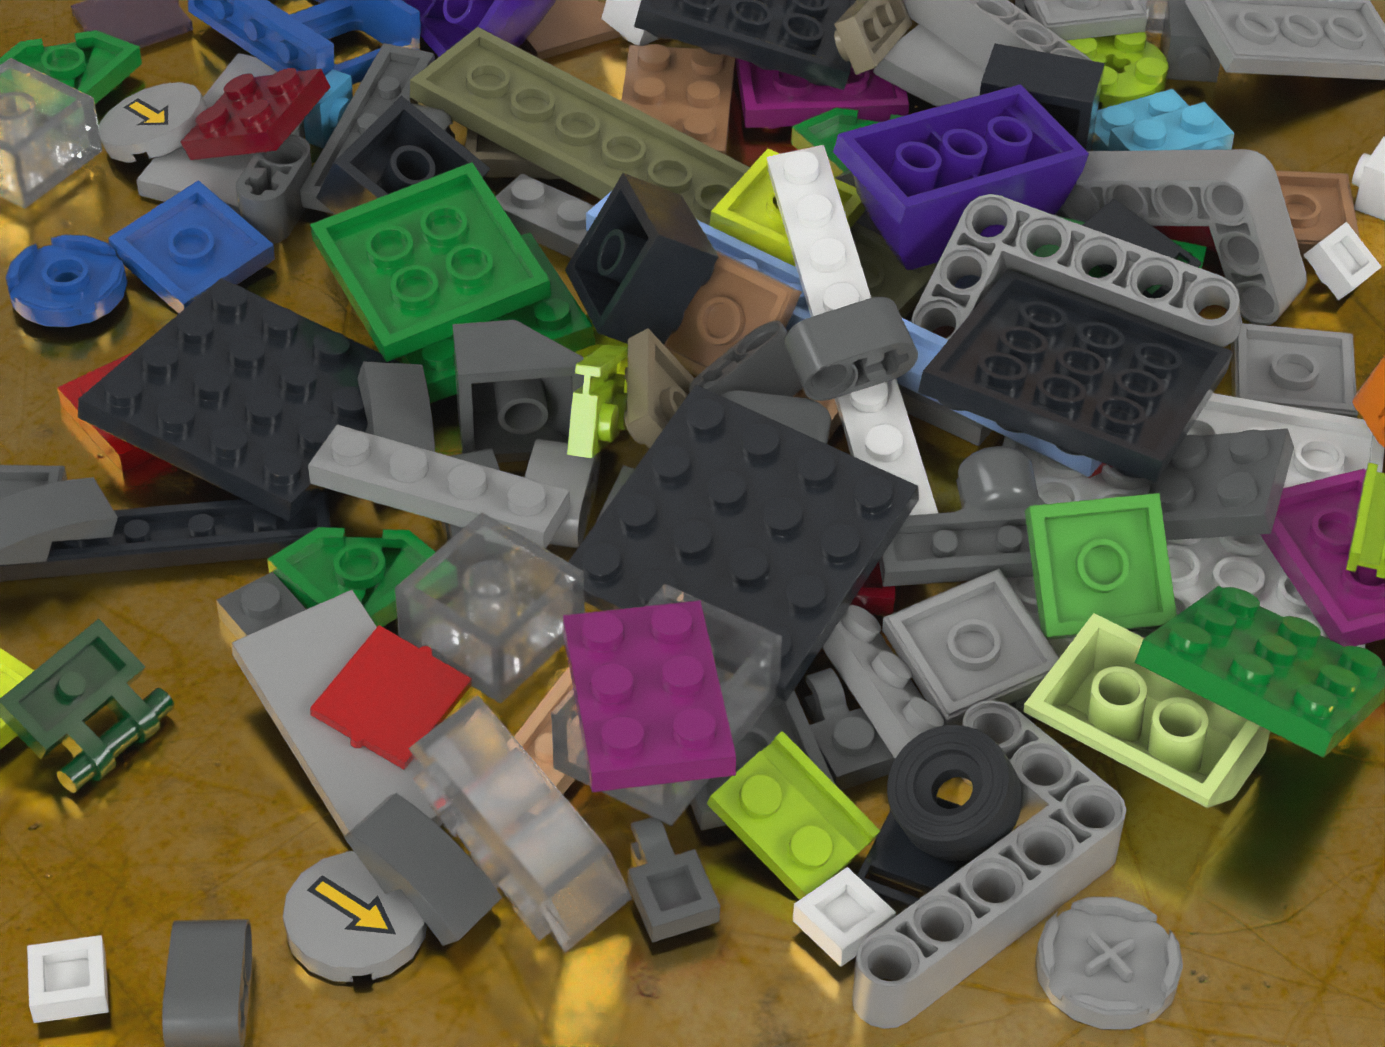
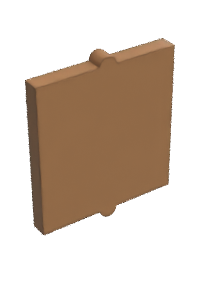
(570, 27)

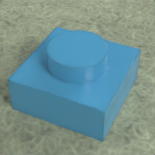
(328, 111)

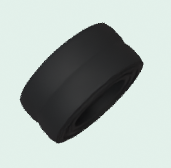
(930, 762)

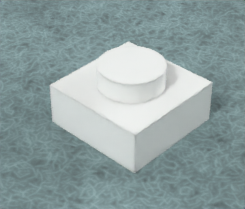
(1342, 261)
(841, 915)
(67, 979)

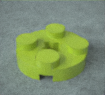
(1139, 64)

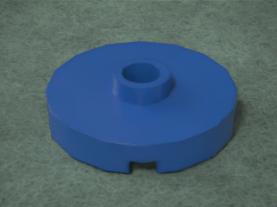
(66, 281)

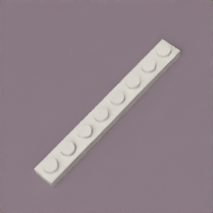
(833, 278)

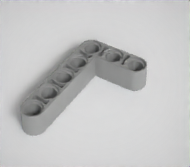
(978, 24)
(1219, 189)
(1068, 269)
(1060, 846)

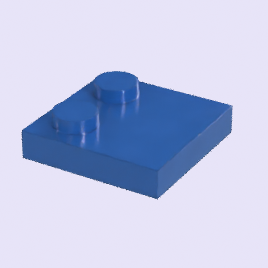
(190, 246)

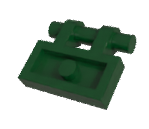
(72, 688)

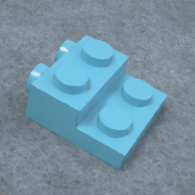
(1160, 123)

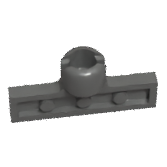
(379, 89)
(980, 537)

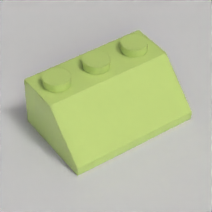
(1145, 718)

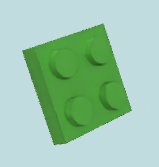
(1100, 561)

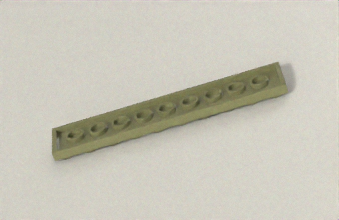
(597, 138)

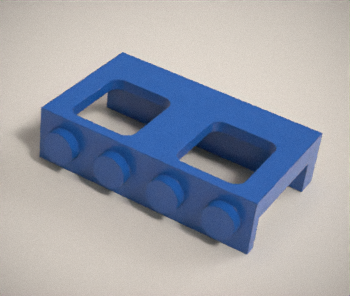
(303, 37)

